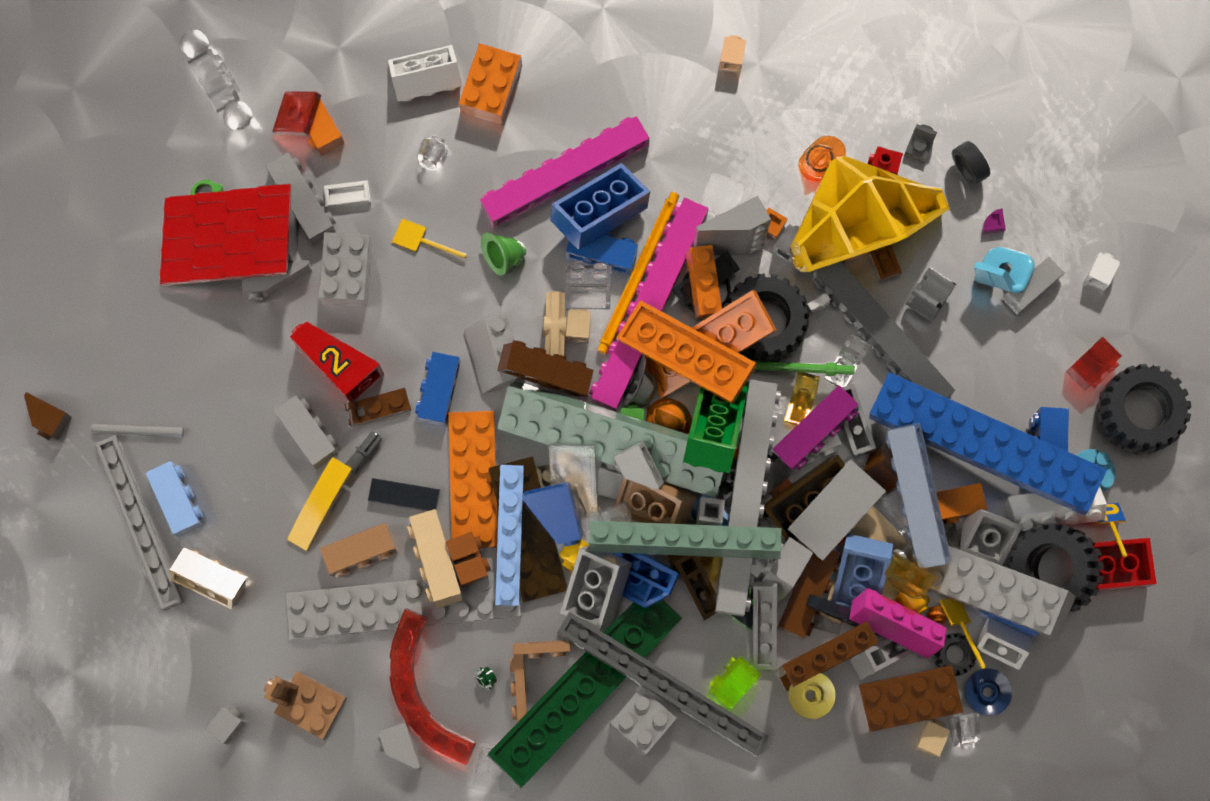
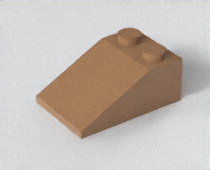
(664, 505)

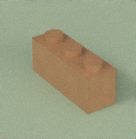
(358, 550)

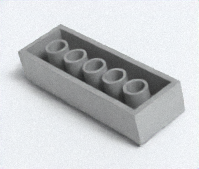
(1003, 592)

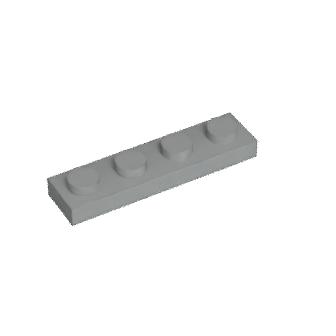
(765, 625)

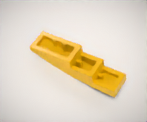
(319, 504)

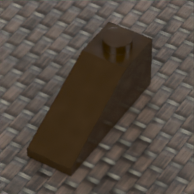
(695, 583)

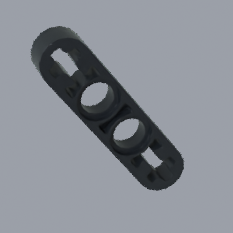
(831, 609)

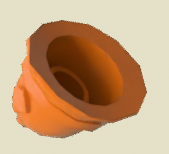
(670, 414)

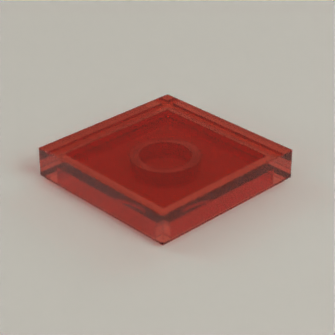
(296, 113)

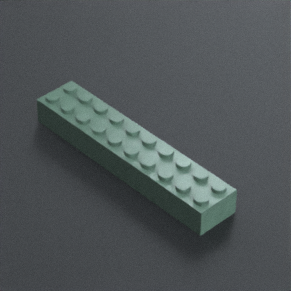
(564, 420)

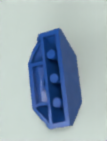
(648, 579)

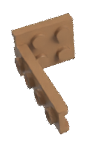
(517, 665)
(305, 703)

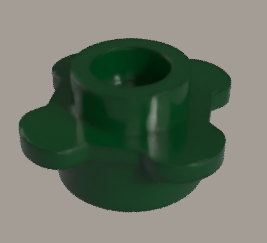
(486, 677)

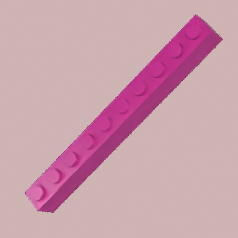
(655, 291)

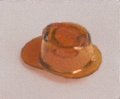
(818, 155)

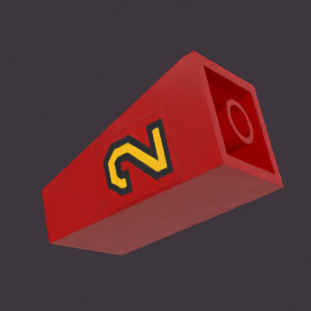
(340, 364)

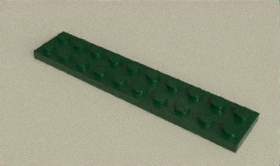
(577, 694)

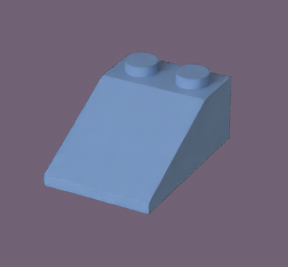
(860, 568)

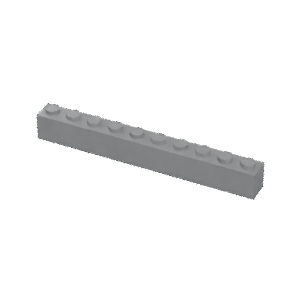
(747, 491)

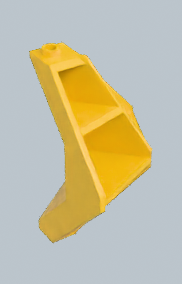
(860, 212)

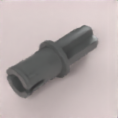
(364, 451)

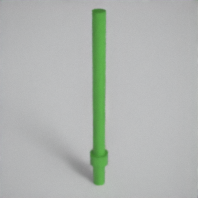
(830, 368)

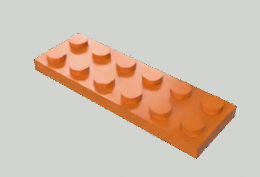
(734, 326)
(686, 352)
(471, 488)

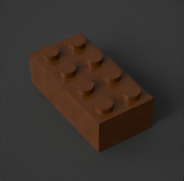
(911, 698)

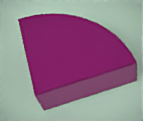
(994, 222)

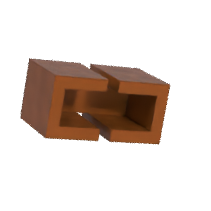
(464, 548)

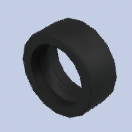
(971, 163)

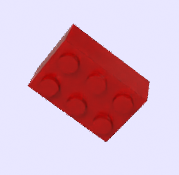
(1130, 572)

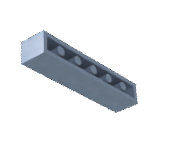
(918, 495)

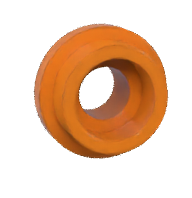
(937, 614)

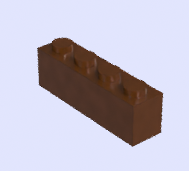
(544, 369)
(815, 581)

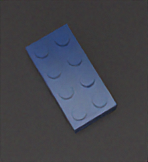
(599, 206)

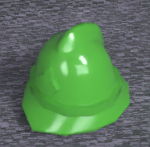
(502, 252)

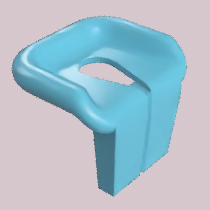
(1017, 279)

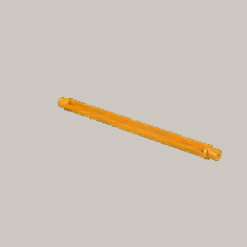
(638, 273)

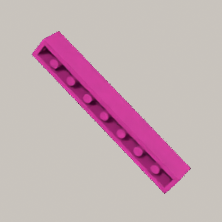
(565, 171)

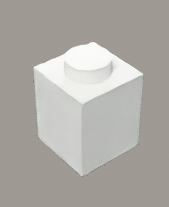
(1102, 271)

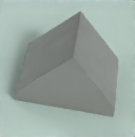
(988, 536)

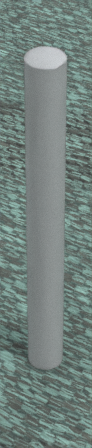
(137, 430)

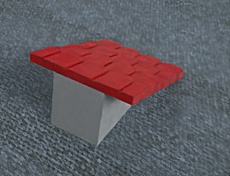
(228, 235)

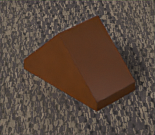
(880, 468)

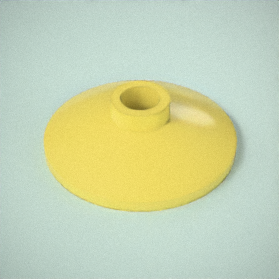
(819, 704)

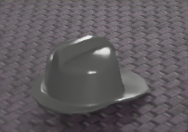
(642, 386)

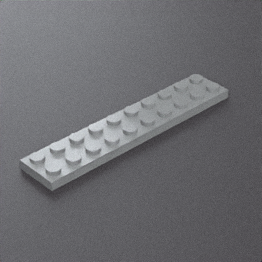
(382, 605)

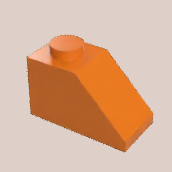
(324, 132)

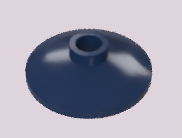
(998, 685)

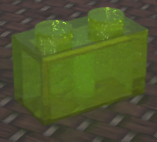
(734, 682)

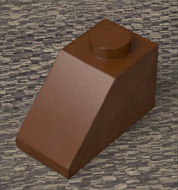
(46, 417)

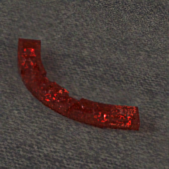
(408, 697)

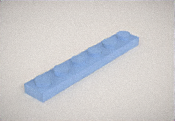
(509, 535)

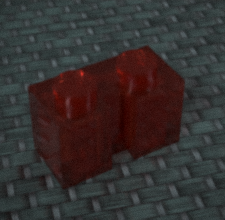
(1094, 363)

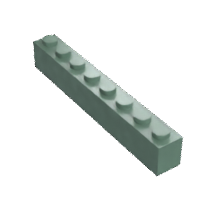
(685, 539)

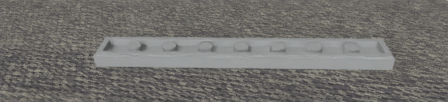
(139, 522)

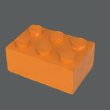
(490, 83)

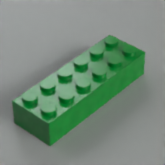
(714, 431)

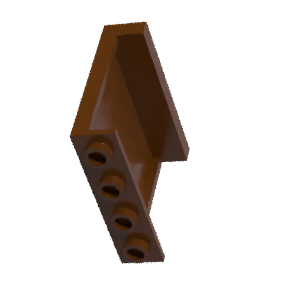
(826, 656)

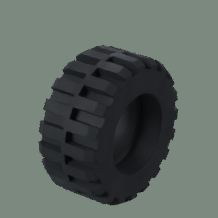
(790, 302)
(1164, 389)
(1079, 547)

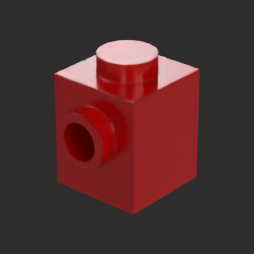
(885, 159)

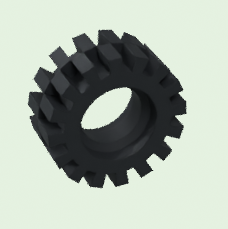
(969, 656)

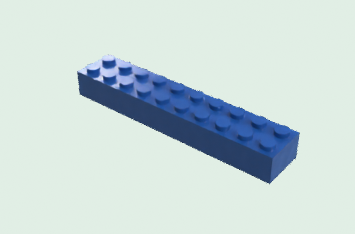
(989, 444)

